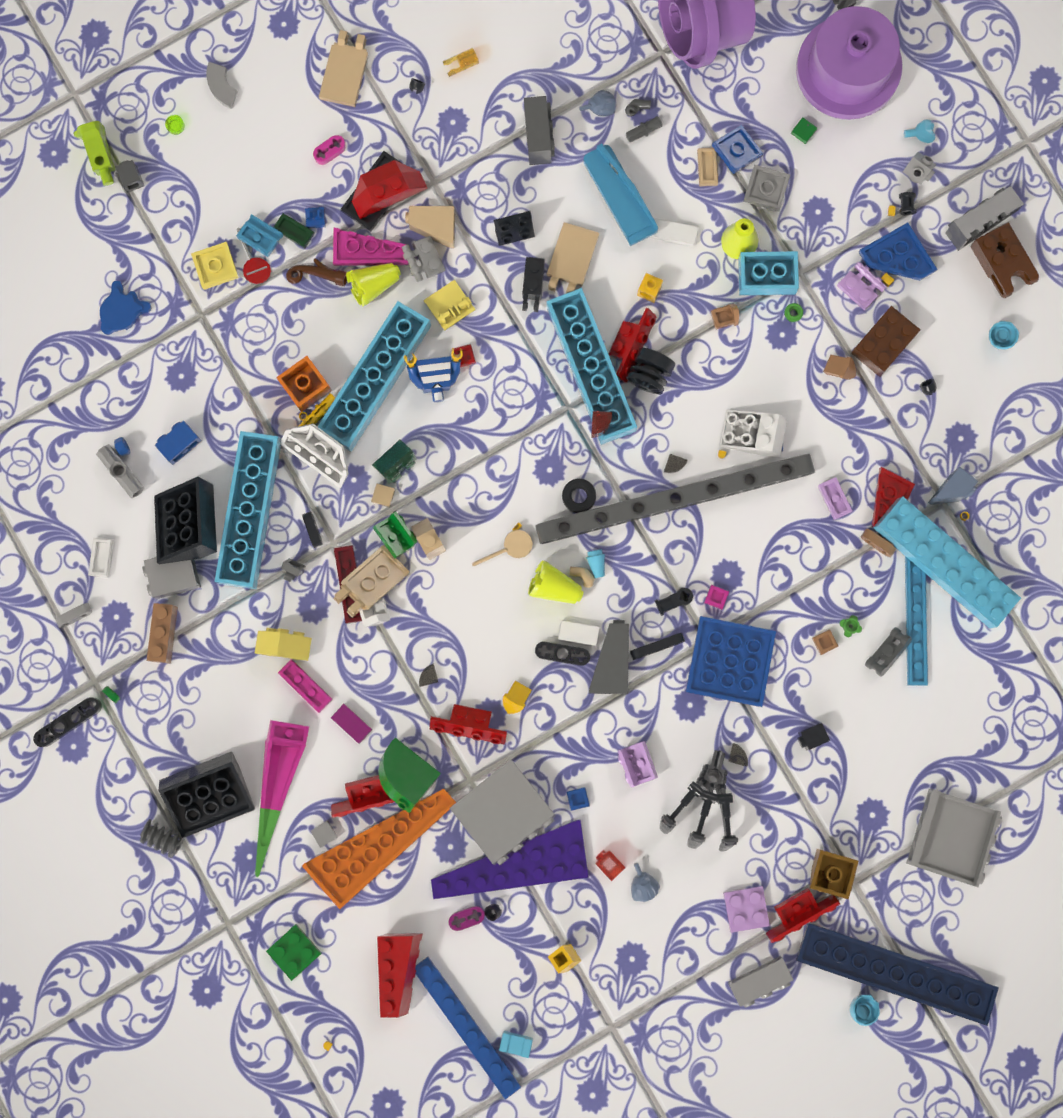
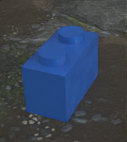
(177, 442)

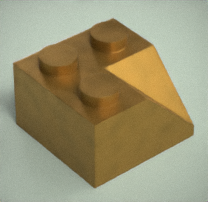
(833, 873)

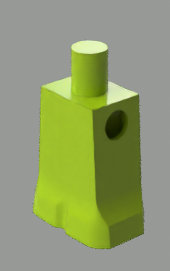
(97, 149)

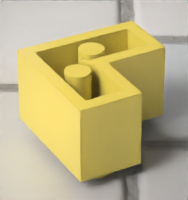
(282, 644)

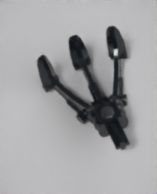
(724, 799)

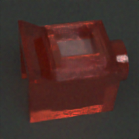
(609, 864)

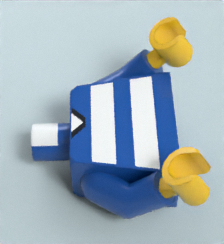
(434, 374)

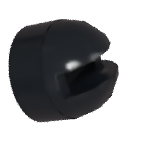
(416, 84)
(928, 387)
(488, 912)

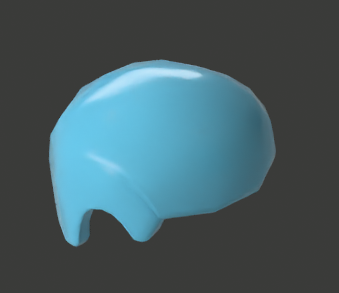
(1003, 335)
(864, 1010)

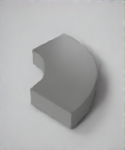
(219, 86)

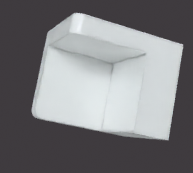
(375, 615)

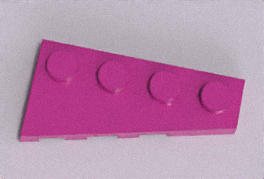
(362, 250)

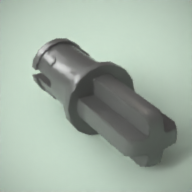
(643, 129)

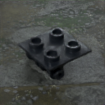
(514, 228)

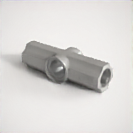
(126, 479)

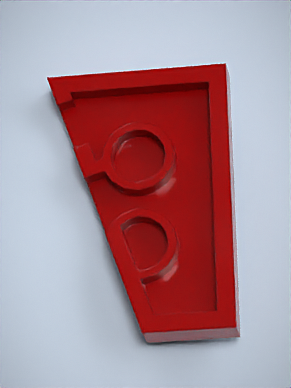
(889, 488)

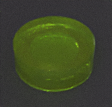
(174, 124)

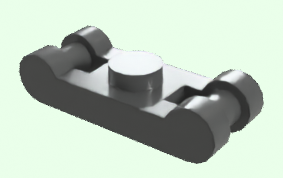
(888, 652)

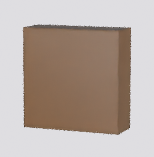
(825, 642)

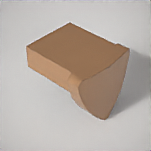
(725, 316)
(840, 367)

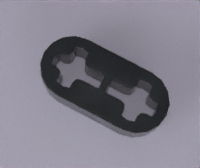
(312, 529)

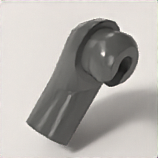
(637, 104)

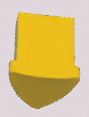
(515, 698)

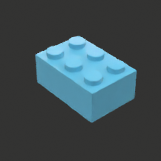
(768, 273)

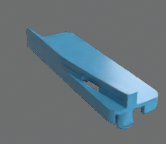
(620, 195)

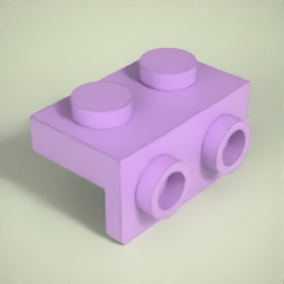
(637, 764)

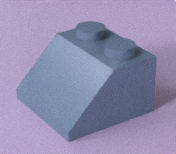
(955, 488)

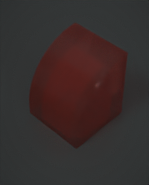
(600, 423)

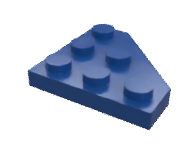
(899, 254)

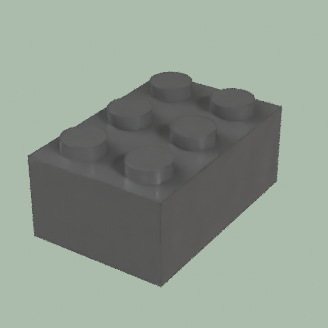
(539, 130)

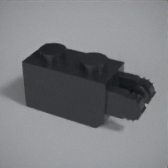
(533, 282)

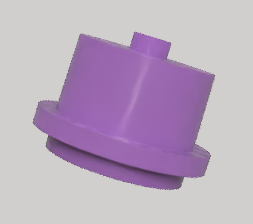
(703, 27)
(850, 63)

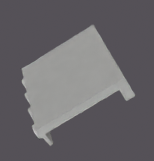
(503, 813)
(954, 838)

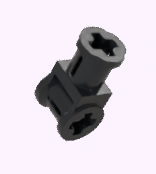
(673, 601)

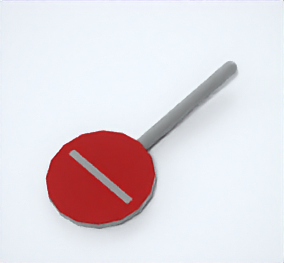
(256, 269)

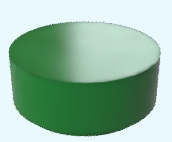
(111, 694)

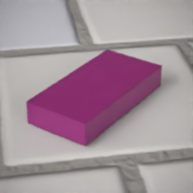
(351, 723)

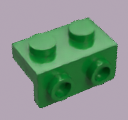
(395, 535)

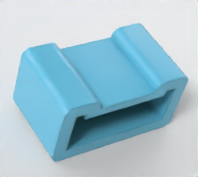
(516, 1044)

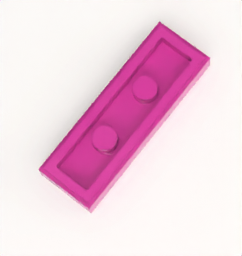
(305, 686)

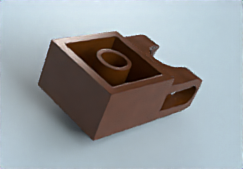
(1007, 262)

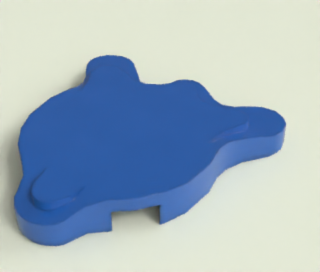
(121, 310)

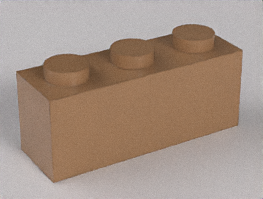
(162, 633)

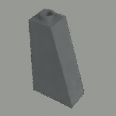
(612, 665)

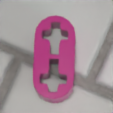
(328, 146)

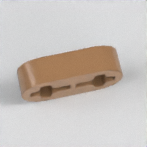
(878, 542)

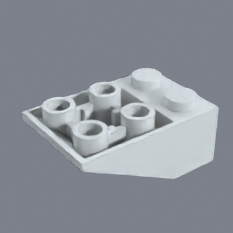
(753, 432)

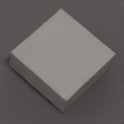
(324, 834)

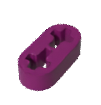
(469, 922)

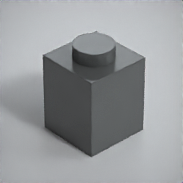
(129, 175)

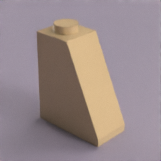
(433, 222)
(428, 539)

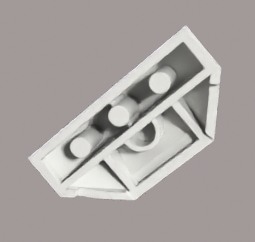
(318, 451)

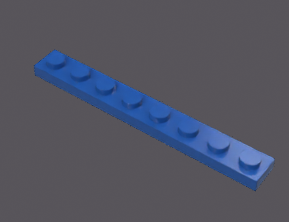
(467, 1028)

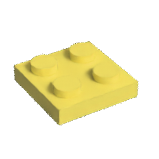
(214, 265)

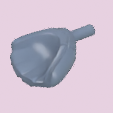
(601, 104)
(643, 886)

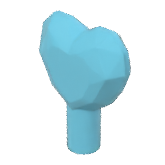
(922, 131)

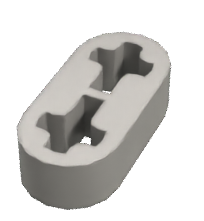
(73, 615)

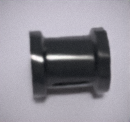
(907, 203)

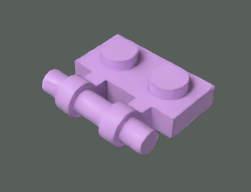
(857, 289)

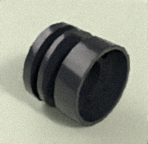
(650, 370)

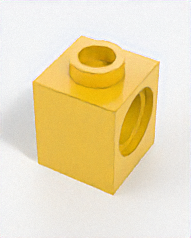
(650, 287)

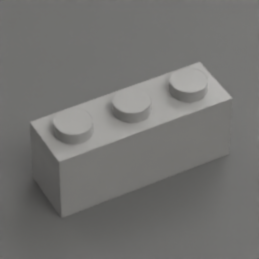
(760, 982)

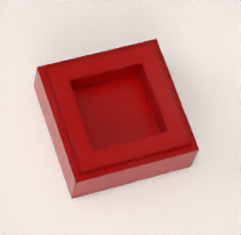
(468, 356)

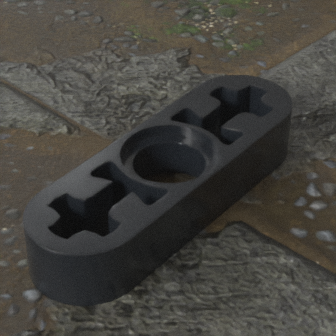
(558, 646)
(657, 646)

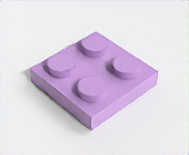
(746, 909)

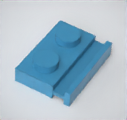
(259, 235)

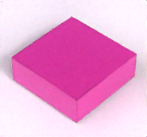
(716, 597)

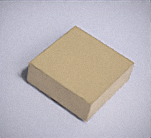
(383, 495)

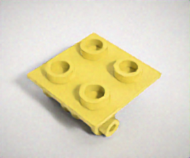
(449, 305)

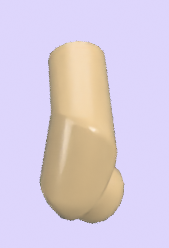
(585, 575)

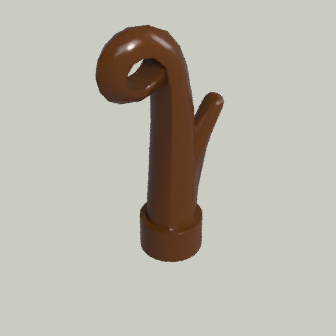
(321, 271)

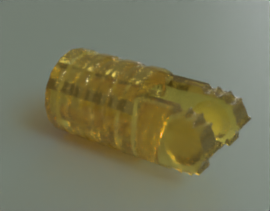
(465, 60)

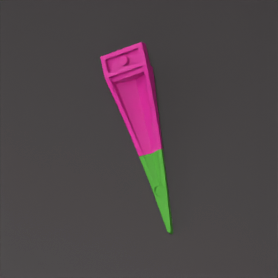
(281, 757)

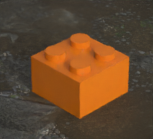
(304, 383)

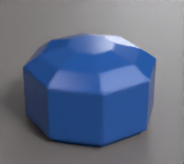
(121, 446)

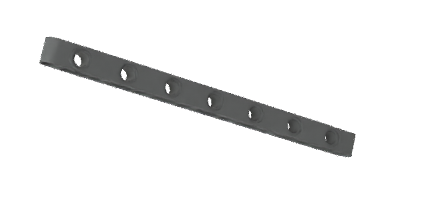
(689, 495)

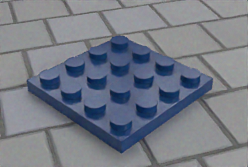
(730, 661)

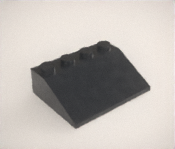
(185, 522)
(206, 794)

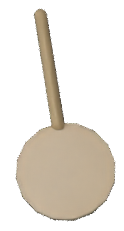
(516, 544)

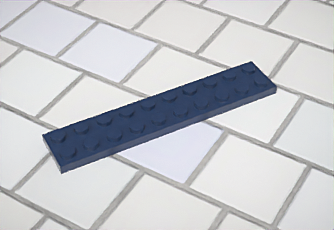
(897, 974)

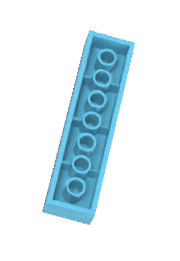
(590, 362)
(374, 375)
(248, 510)
(947, 563)

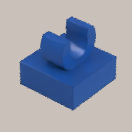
(315, 217)

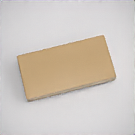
(707, 167)

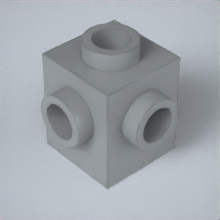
(920, 168)

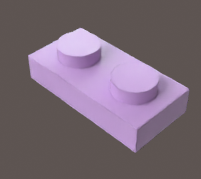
(835, 498)

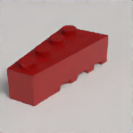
(396, 972)

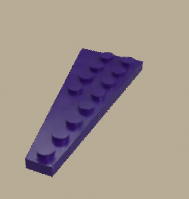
(543, 860)

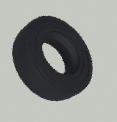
(579, 484)

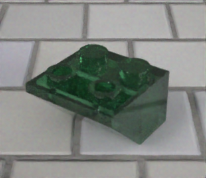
(395, 461)

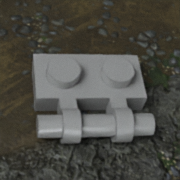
(427, 256)

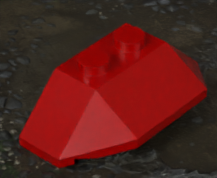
(386, 187)

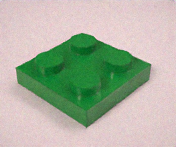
(293, 952)

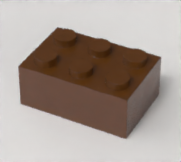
(885, 341)

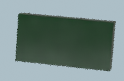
(294, 230)

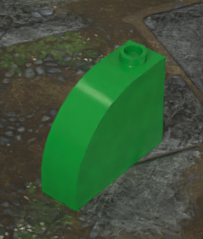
(405, 775)

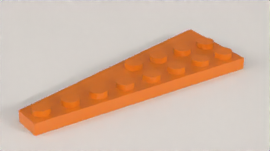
(356, 862)

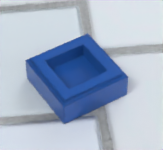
(578, 798)

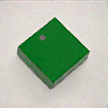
(804, 130)

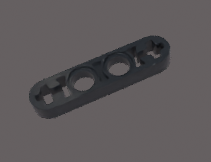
(66, 719)

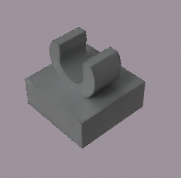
(292, 569)

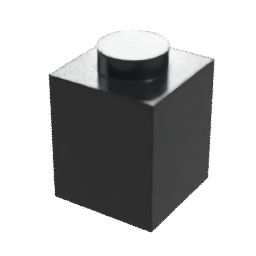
(813, 737)

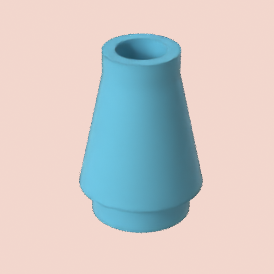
(596, 562)

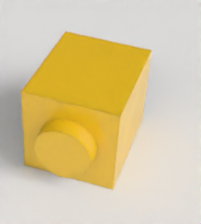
(564, 958)

